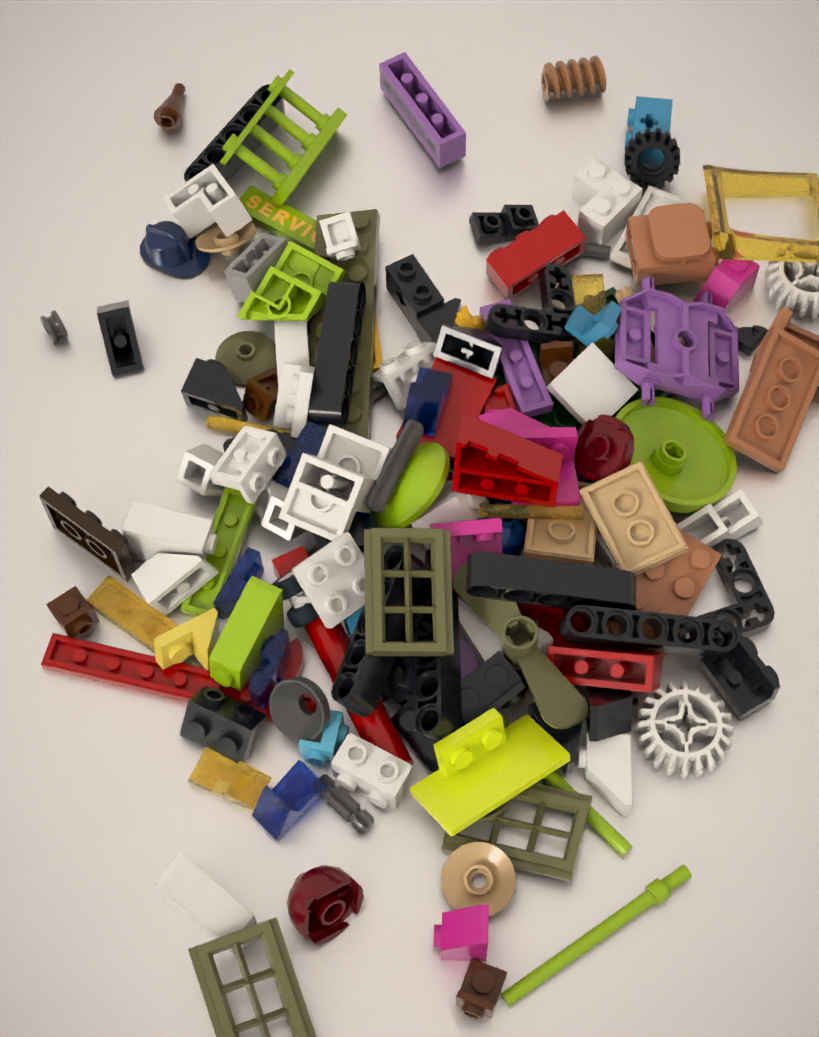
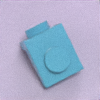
(333, 737)

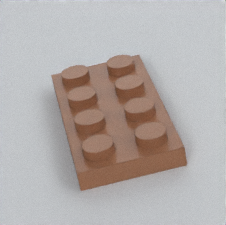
(775, 400)
(673, 585)

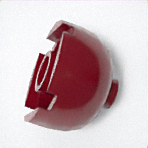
(322, 902)

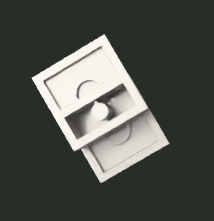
(334, 483)

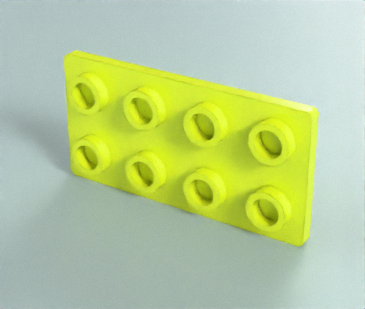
(485, 768)

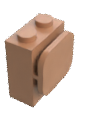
(671, 245)

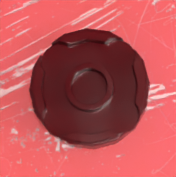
(603, 447)

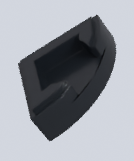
(750, 338)

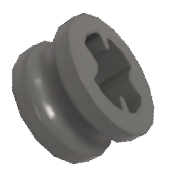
(53, 326)

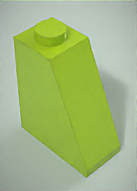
(250, 624)

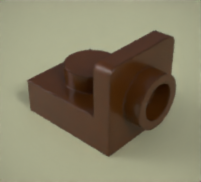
(554, 359)
(261, 394)
(73, 613)
(480, 990)

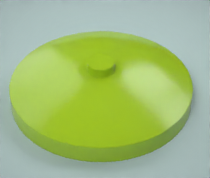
(681, 453)

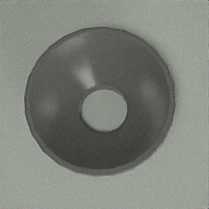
(292, 715)

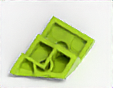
(292, 288)

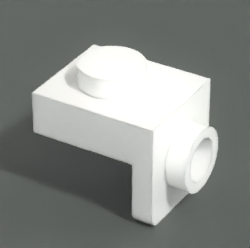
(340, 236)

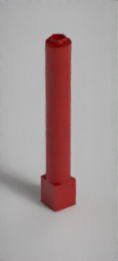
(331, 648)

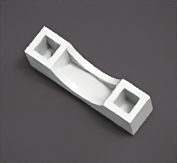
(194, 474)

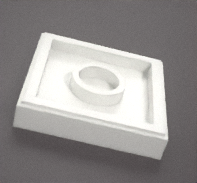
(592, 386)

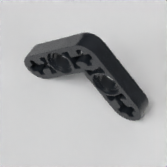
(508, 320)
(742, 602)

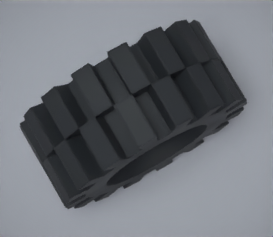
(652, 140)

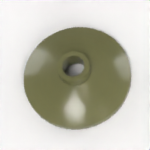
(245, 367)

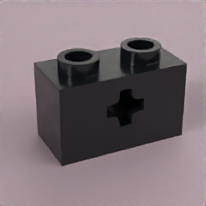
(412, 288)

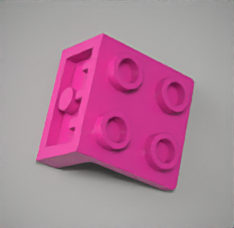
(562, 441)
(471, 537)

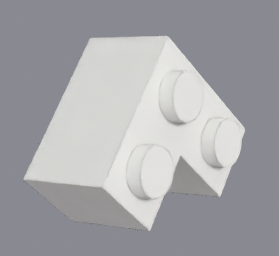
(205, 201)
(606, 201)

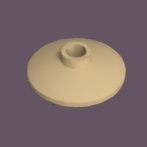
(215, 241)
(470, 861)

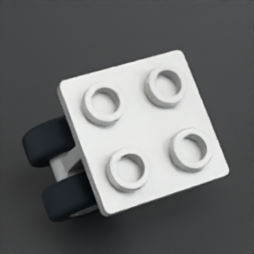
(326, 584)

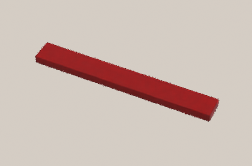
(139, 671)

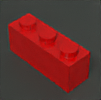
(524, 260)
(607, 666)

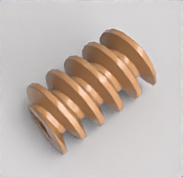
(573, 76)

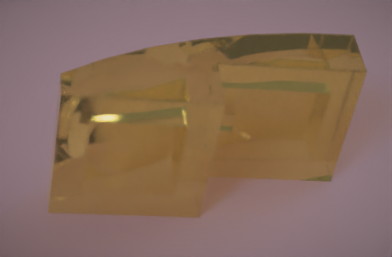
(229, 779)

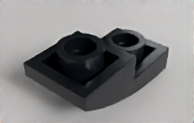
(502, 226)

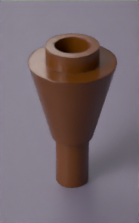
(169, 113)

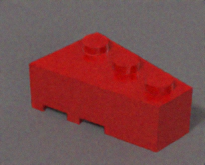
(504, 465)

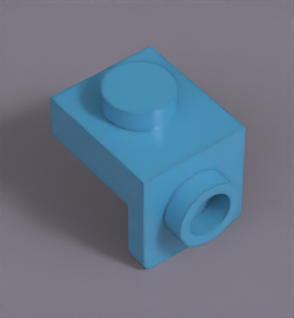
(592, 328)

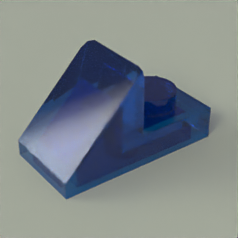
(427, 399)
(248, 565)
(287, 801)

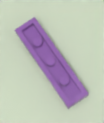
(521, 372)

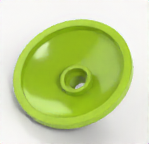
(416, 487)

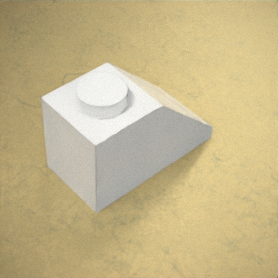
(450, 508)
(171, 579)
(609, 770)

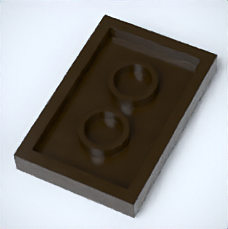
(88, 533)

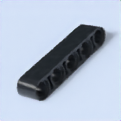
(214, 153)
(337, 353)
(548, 582)
(664, 625)
(364, 676)
(436, 677)

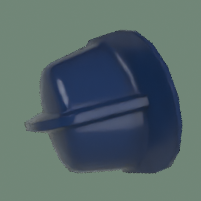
(172, 250)

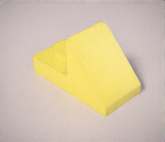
(191, 638)

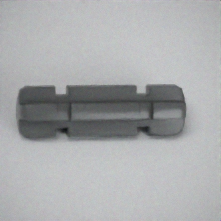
(346, 806)

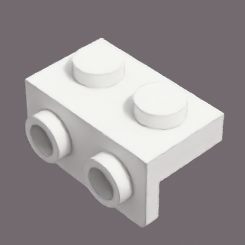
(370, 771)

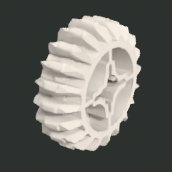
(802, 293)
(712, 727)

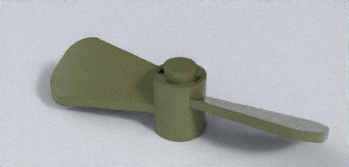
(553, 694)

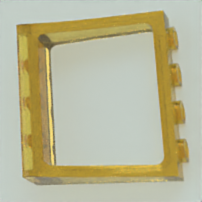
(749, 246)

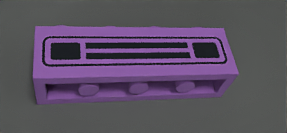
(422, 110)

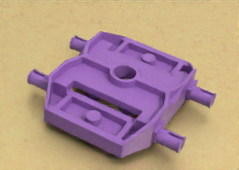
(702, 371)

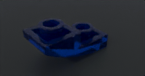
(307, 442)
(274, 657)

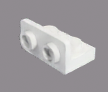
(402, 370)
(293, 397)
(249, 462)

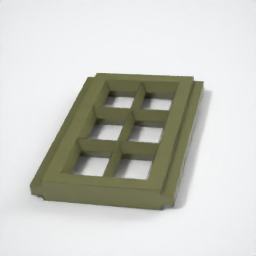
(375, 592)
(527, 859)
(281, 968)

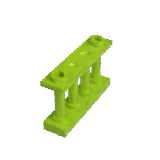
(311, 143)

